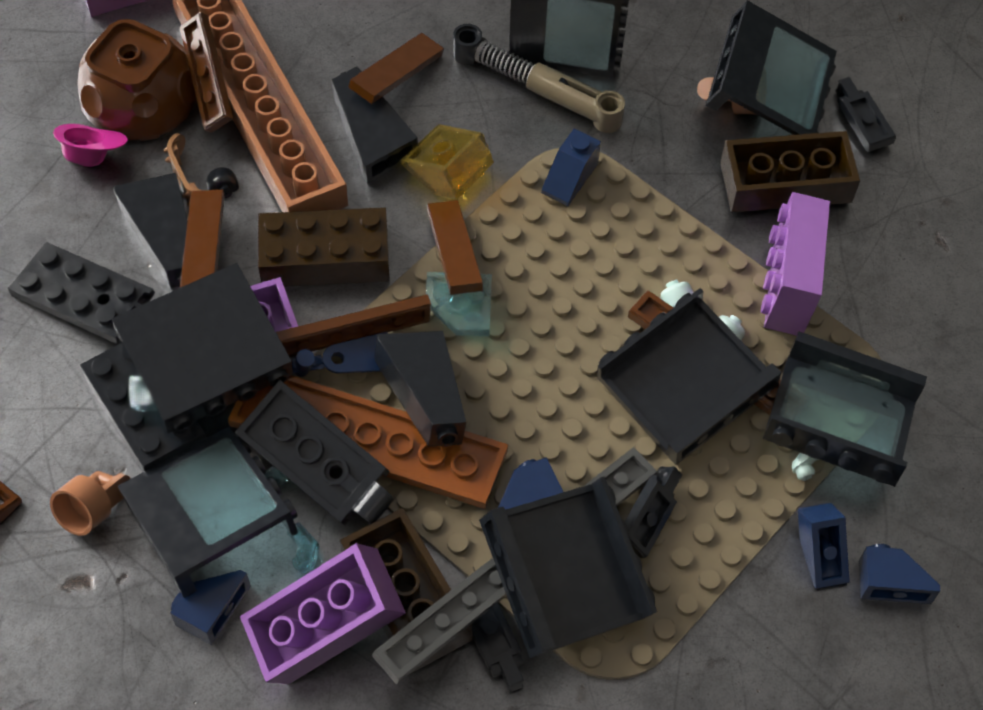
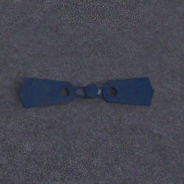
(355, 354)

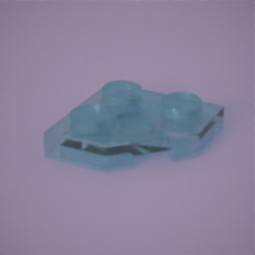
(462, 313)

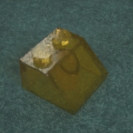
(449, 160)

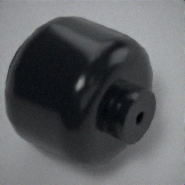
(223, 179)

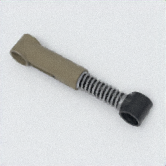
(603, 108)

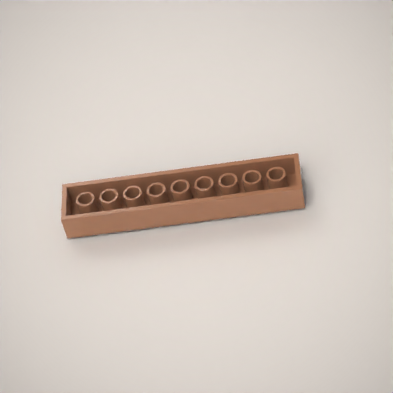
(269, 111)

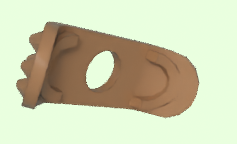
(174, 149)

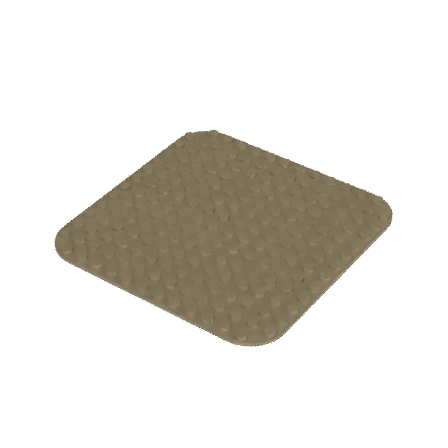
(534, 384)

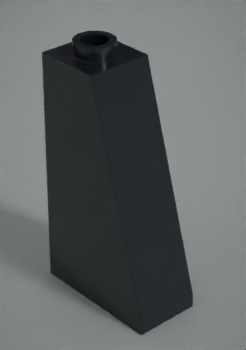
(374, 129)
(159, 220)
(424, 382)

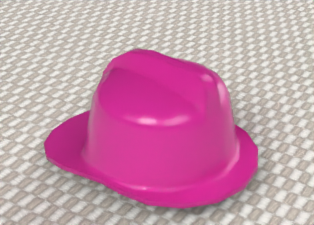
(87, 144)

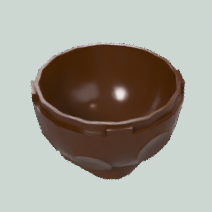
(135, 81)

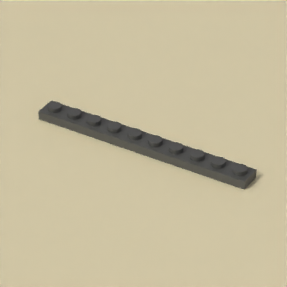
(482, 589)

